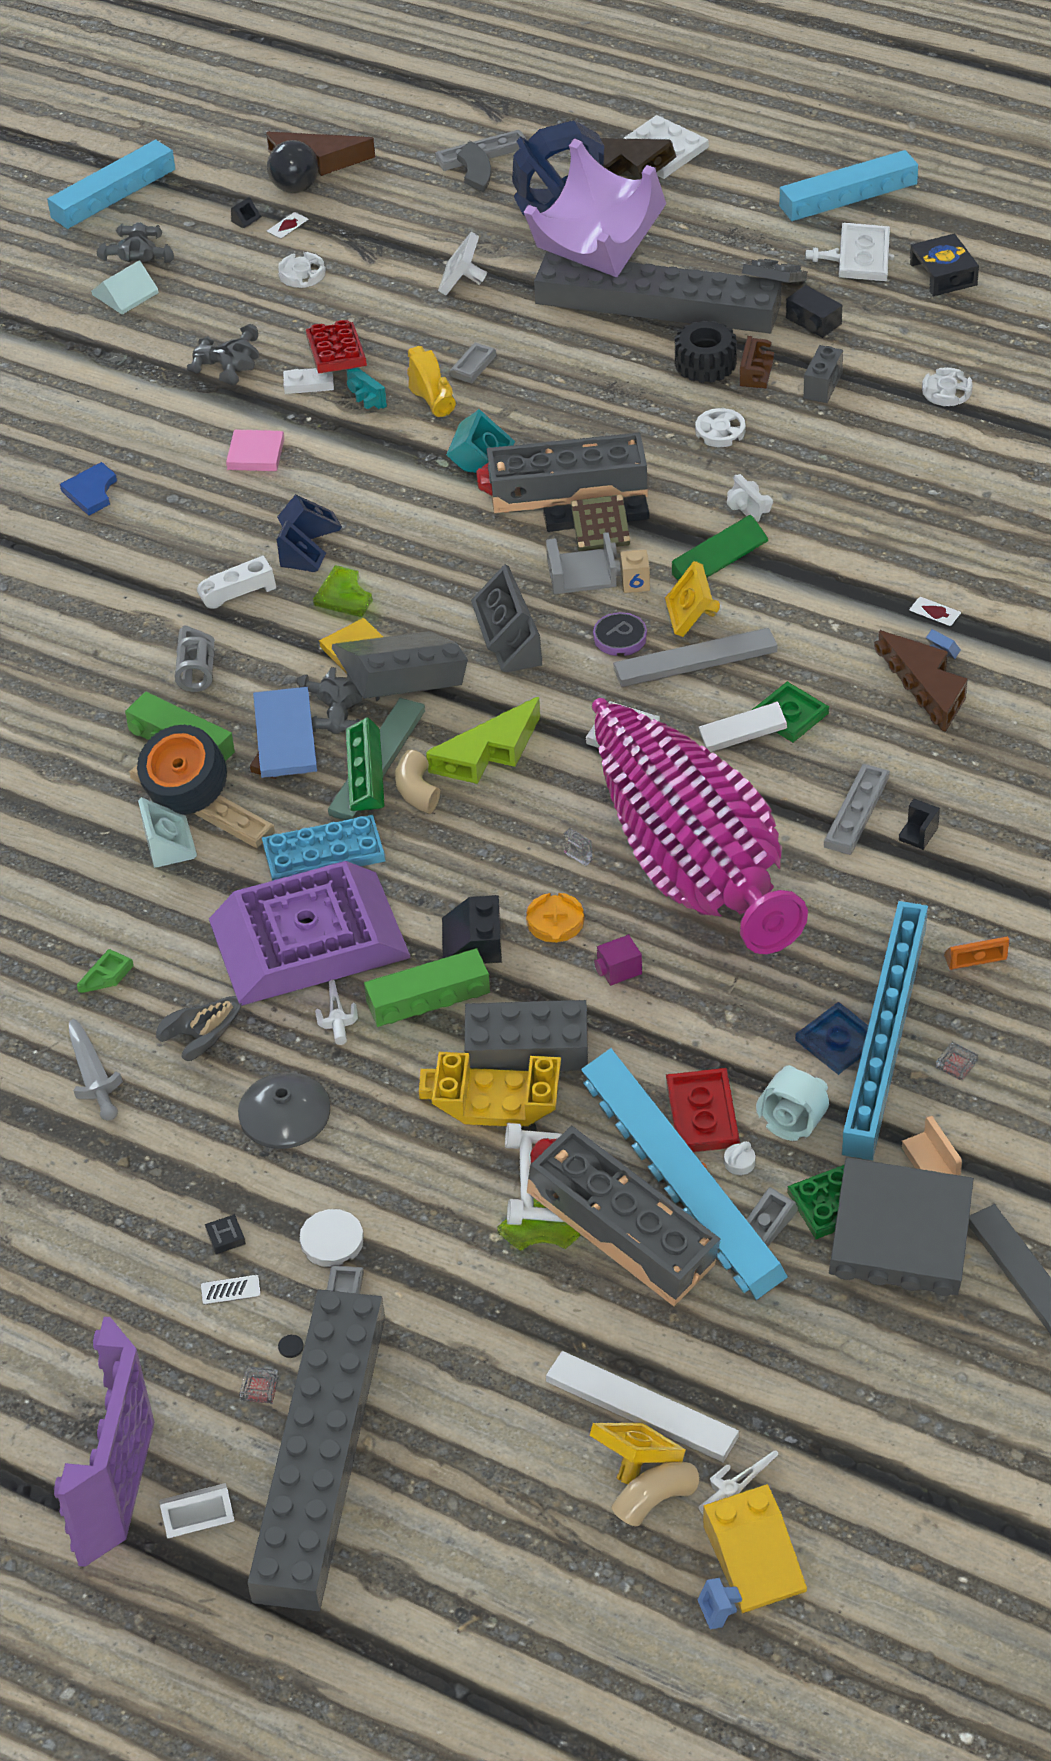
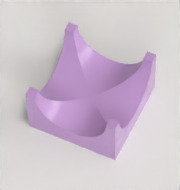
(597, 214)

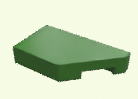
(106, 972)

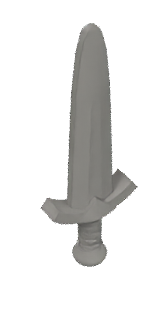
(93, 1074)

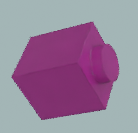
(618, 960)

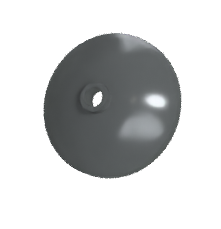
(285, 1120)

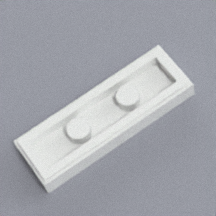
(743, 727)

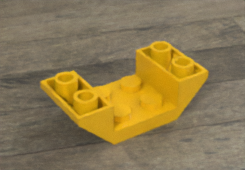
(495, 1095)

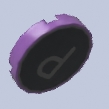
(620, 634)

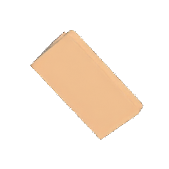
(932, 1150)

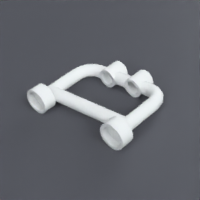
(524, 1208)

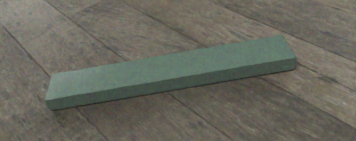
(393, 736)

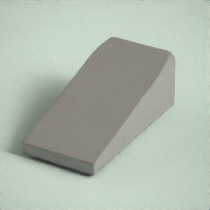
(771, 1215)

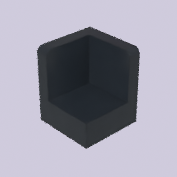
(921, 824)

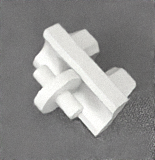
(747, 498)

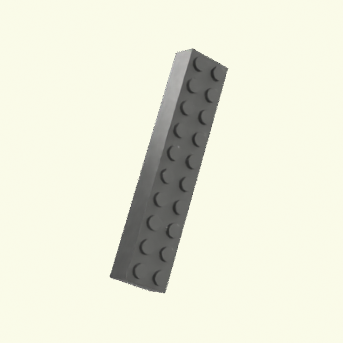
(661, 293)
(317, 1451)

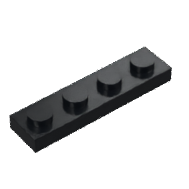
(560, 516)

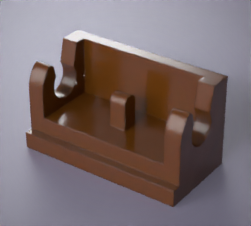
(756, 363)

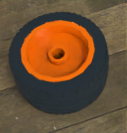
(182, 769)

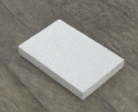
(864, 251)

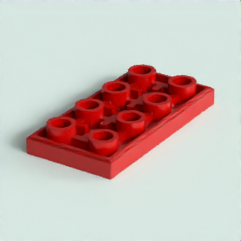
(335, 346)

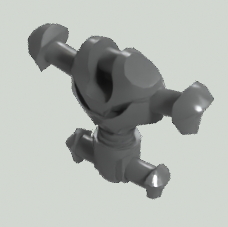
(137, 245)
(233, 355)
(339, 695)

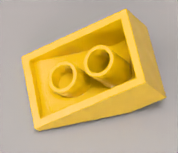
(754, 1547)

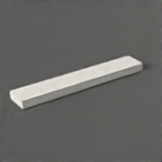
(642, 1406)

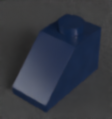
(309, 517)

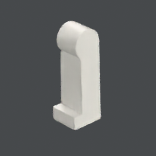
(236, 582)

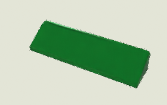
(722, 548)
(364, 766)

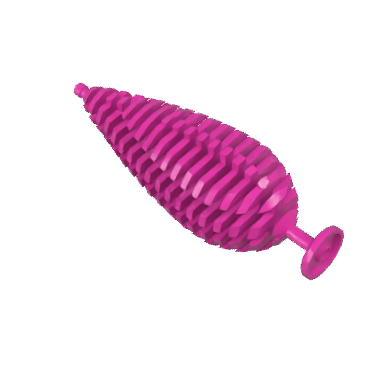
(696, 825)

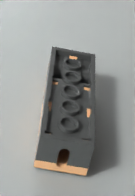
(563, 472)
(621, 1214)

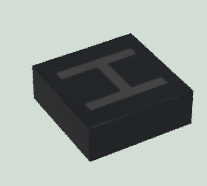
(225, 1234)

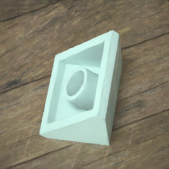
(126, 288)
(166, 834)

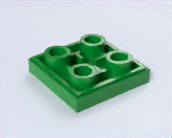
(818, 1200)

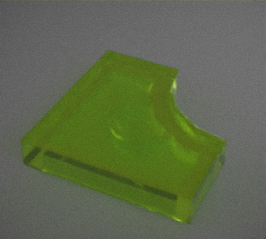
(342, 593)
(538, 1231)

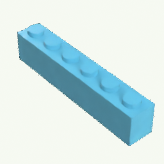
(111, 184)
(848, 185)

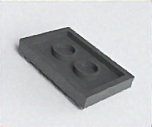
(772, 270)

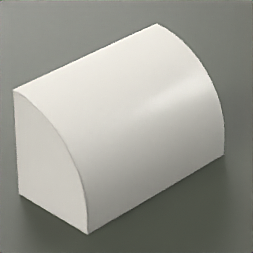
(196, 1510)

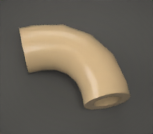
(411, 782)
(652, 1487)

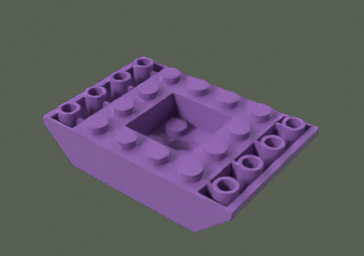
(276, 954)

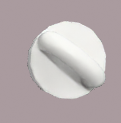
(739, 1158)

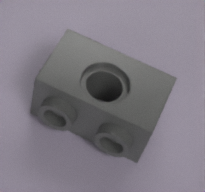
(823, 374)

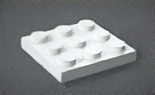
(685, 142)

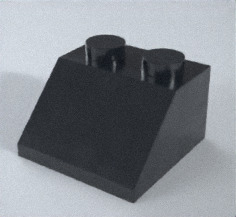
(472, 926)

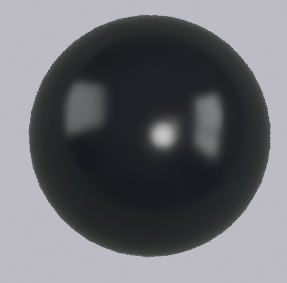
(292, 166)

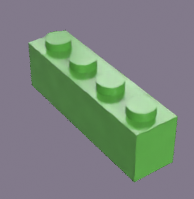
(152, 714)
(427, 987)

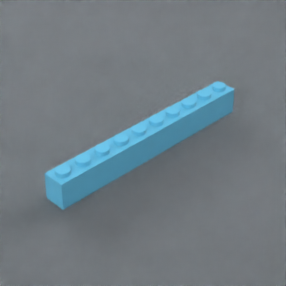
(884, 1031)
(683, 1173)

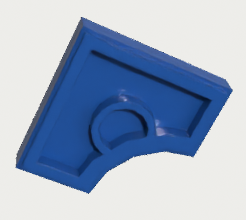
(90, 488)

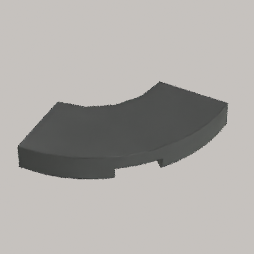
(477, 166)

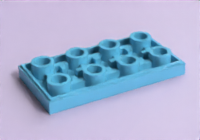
(323, 845)

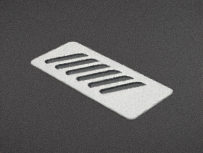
(230, 1289)

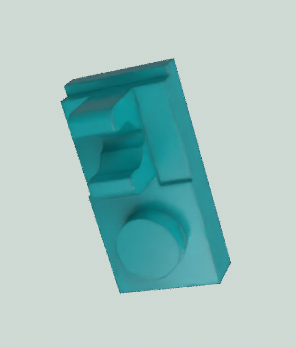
(366, 389)

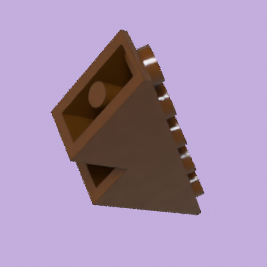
(332, 151)
(925, 675)

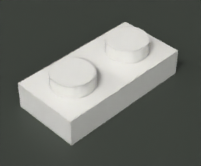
(307, 381)

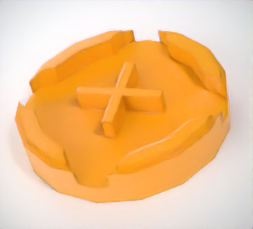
(555, 917)

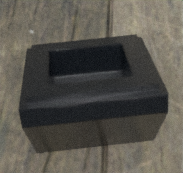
(244, 213)

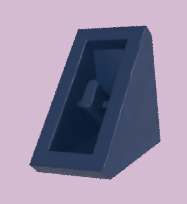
(298, 550)

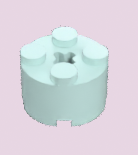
(793, 1103)

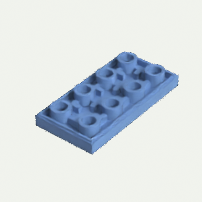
(284, 732)

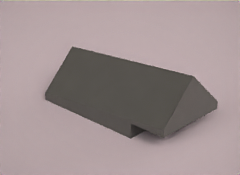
(507, 623)

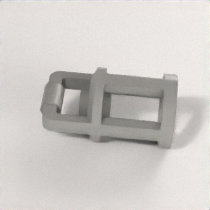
(194, 653)

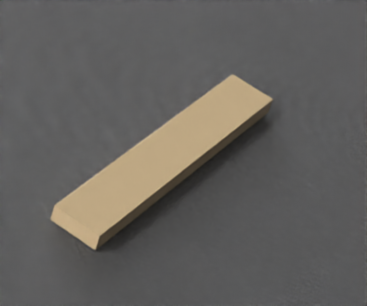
(231, 819)

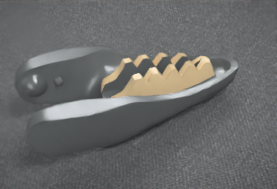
(202, 1022)

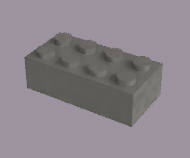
(510, 1032)

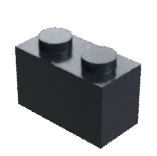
(814, 311)

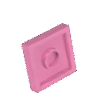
(255, 450)

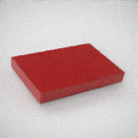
(703, 1109)

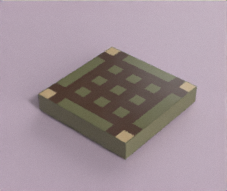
(599, 516)

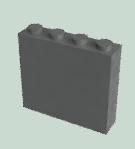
(901, 1227)

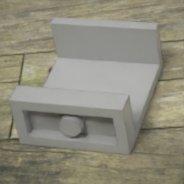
(583, 569)

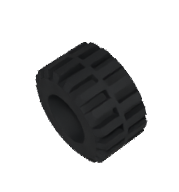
(705, 351)

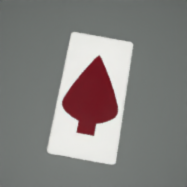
(287, 225)
(935, 611)

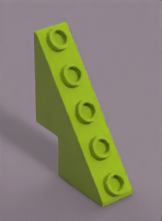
(495, 740)

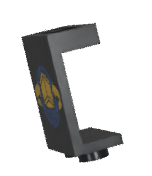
(947, 263)

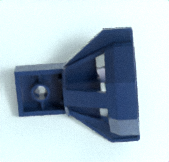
(534, 155)

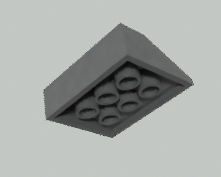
(402, 663)

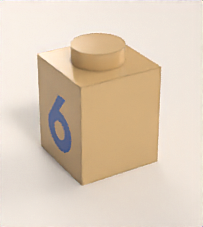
(635, 571)

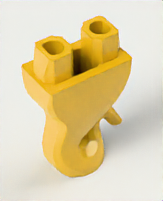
(427, 382)

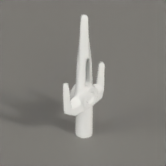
(337, 1018)
(729, 1487)

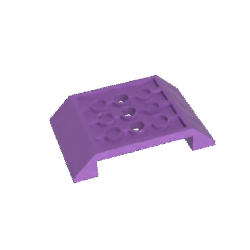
(102, 1495)

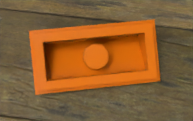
(977, 953)

